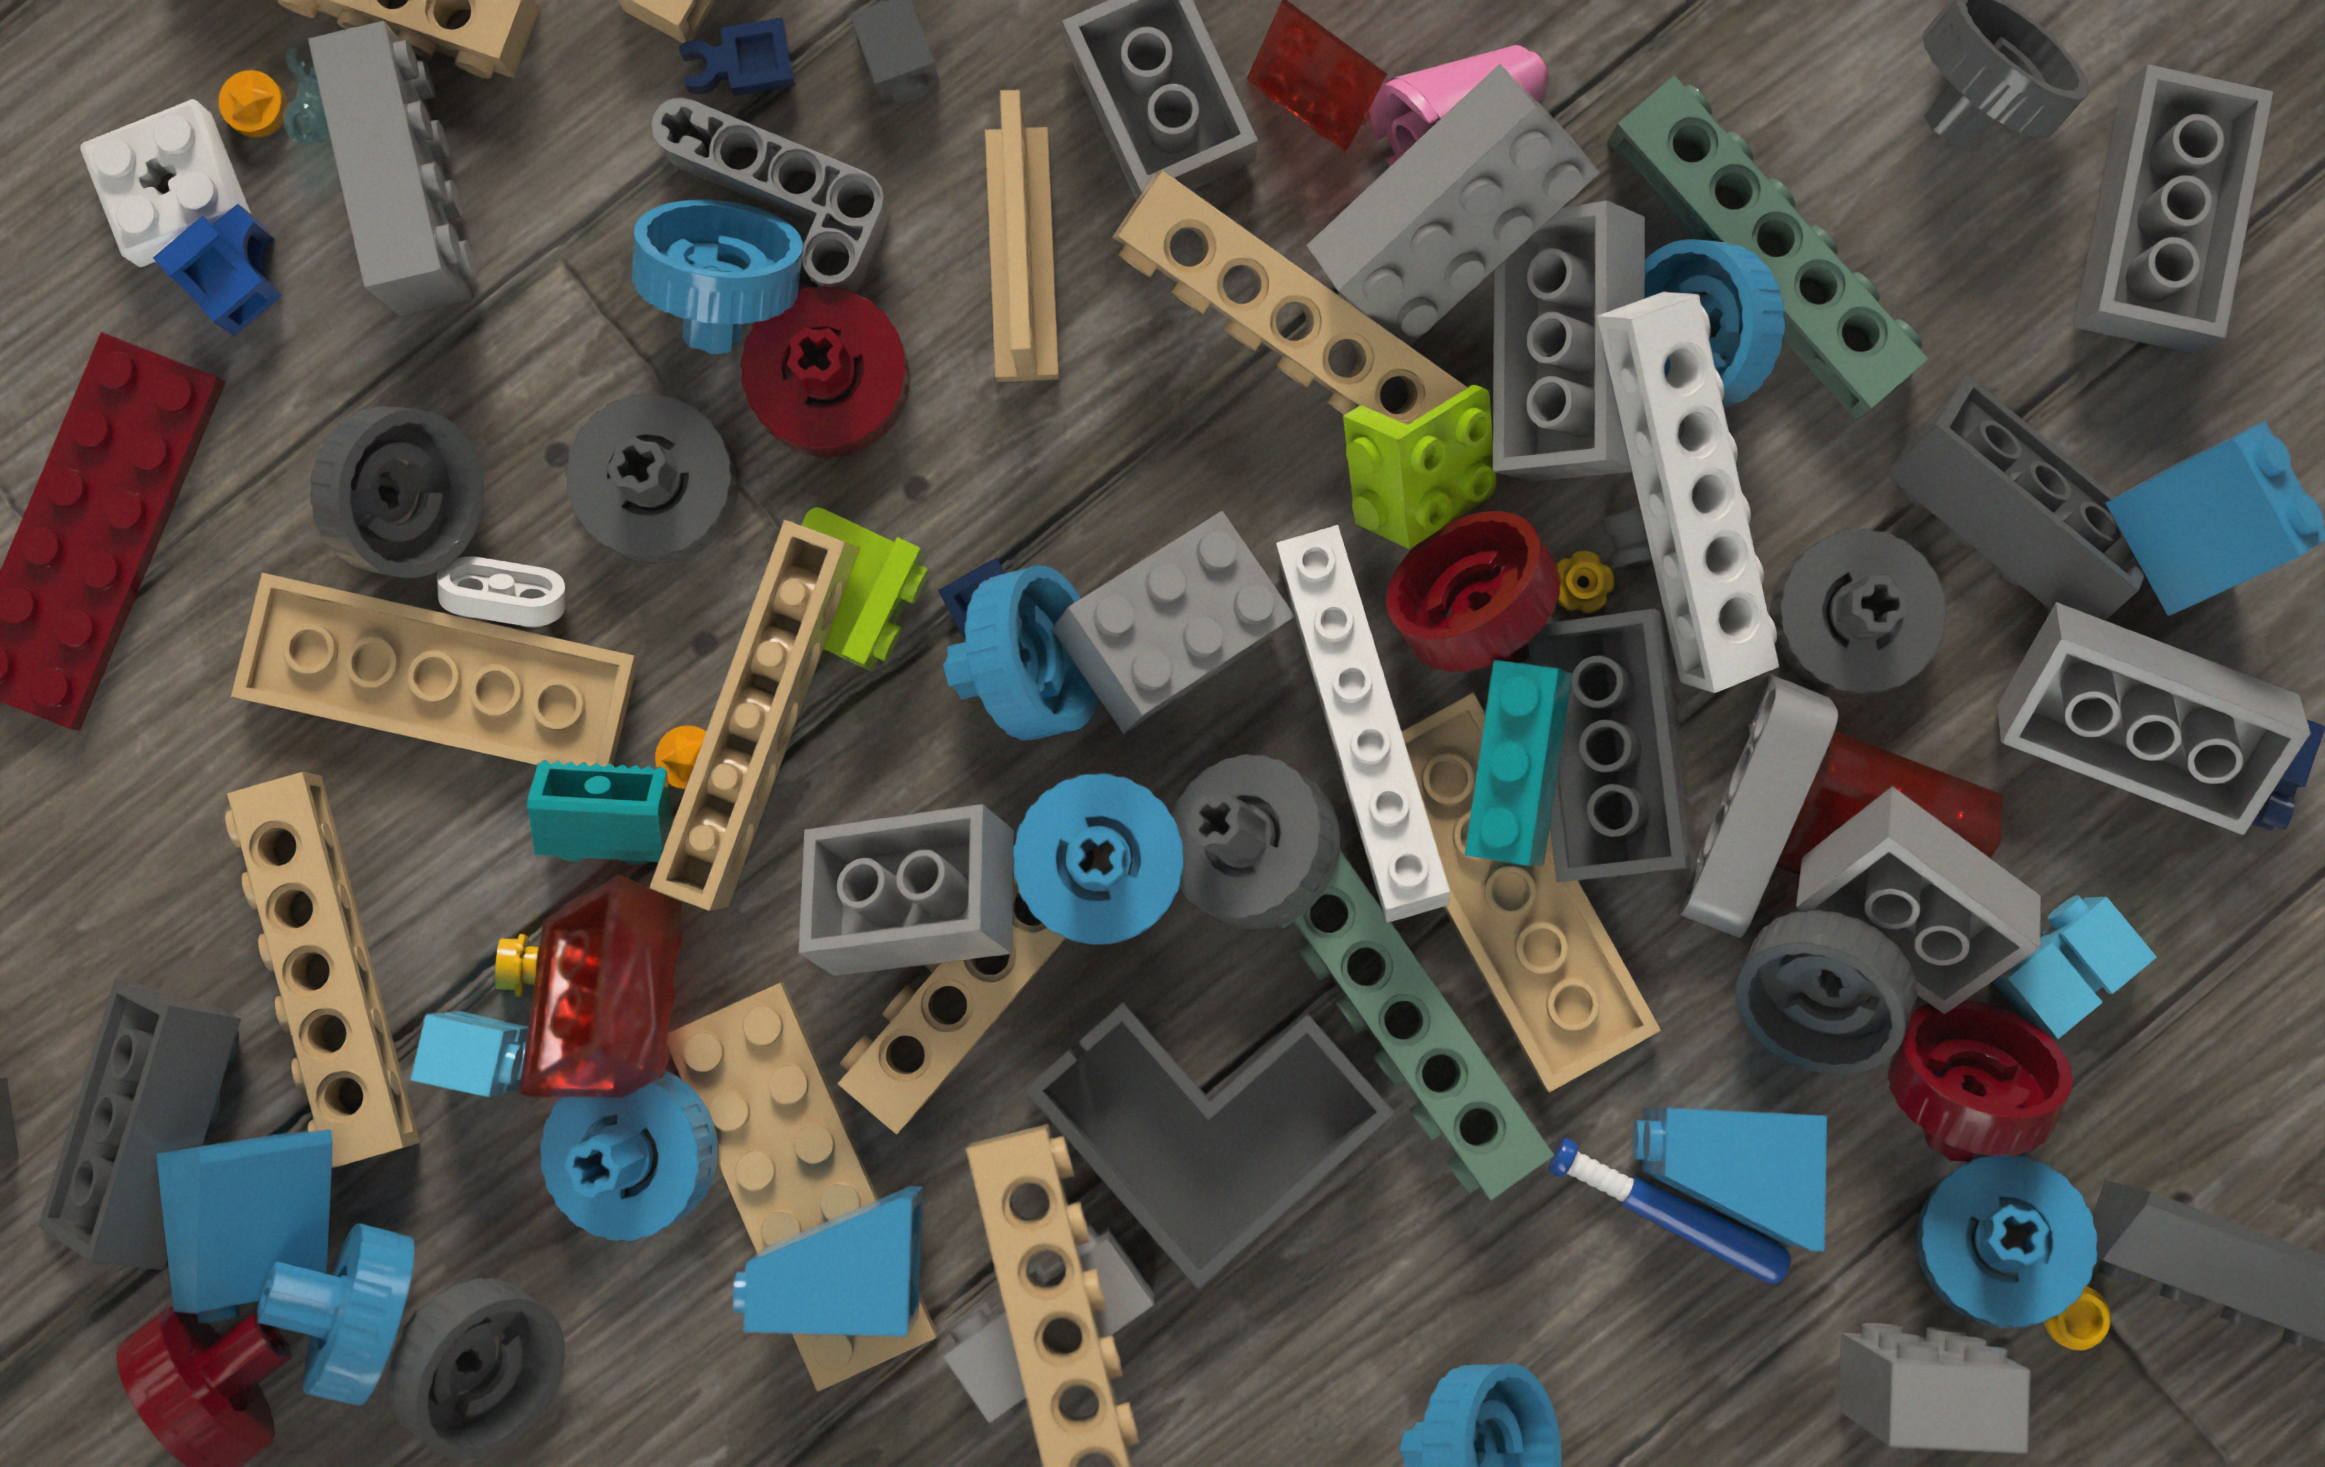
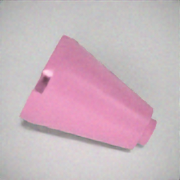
(1418, 100)

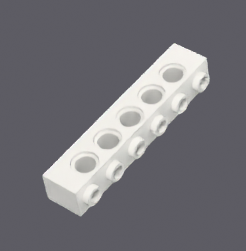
(1665, 470)
(1363, 724)

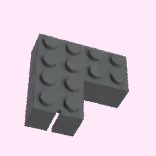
(1199, 1166)

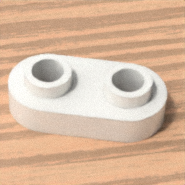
(501, 591)

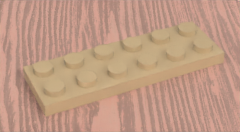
(433, 675)
(1523, 929)
(783, 1148)

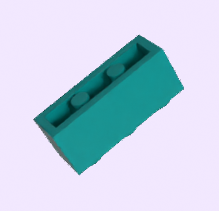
(1518, 763)

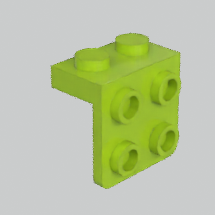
(1420, 473)
(876, 591)

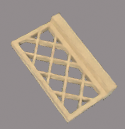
(1021, 247)

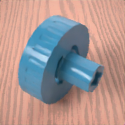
(716, 267)
(1740, 305)
(1017, 658)
(1134, 898)
(593, 1160)
(2004, 1193)
(347, 1313)
(1518, 1417)

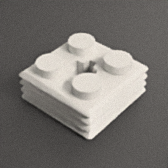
(134, 159)

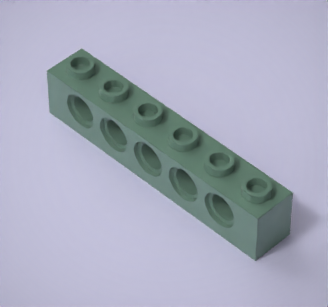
(1688, 192)
(1513, 1144)

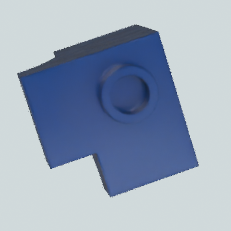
(223, 268)

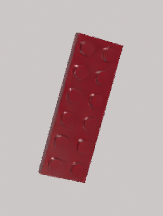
(96, 524)

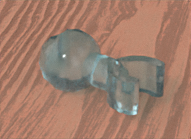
(305, 114)

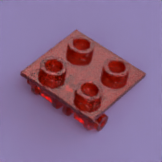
(1316, 76)

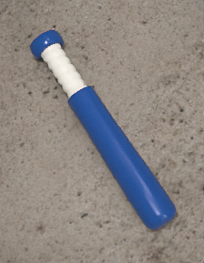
(1698, 1226)

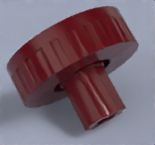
(781, 378)
(1488, 614)
(1998, 1095)
(203, 1387)

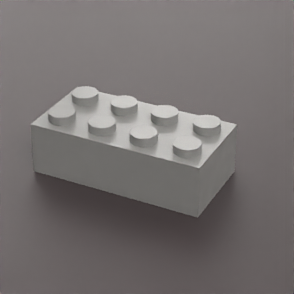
(393, 169)
(1452, 207)
(2173, 209)
(1549, 360)
(2151, 719)

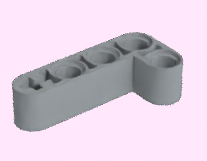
(767, 181)
(1766, 792)

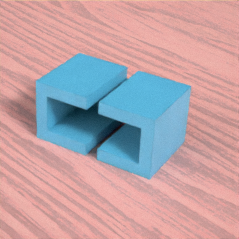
(2077, 956)
(470, 1053)

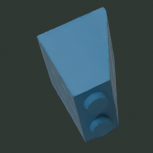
(2218, 518)
(1744, 1165)
(240, 1211)
(840, 1275)

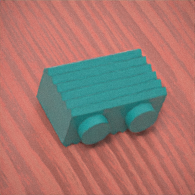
(599, 812)

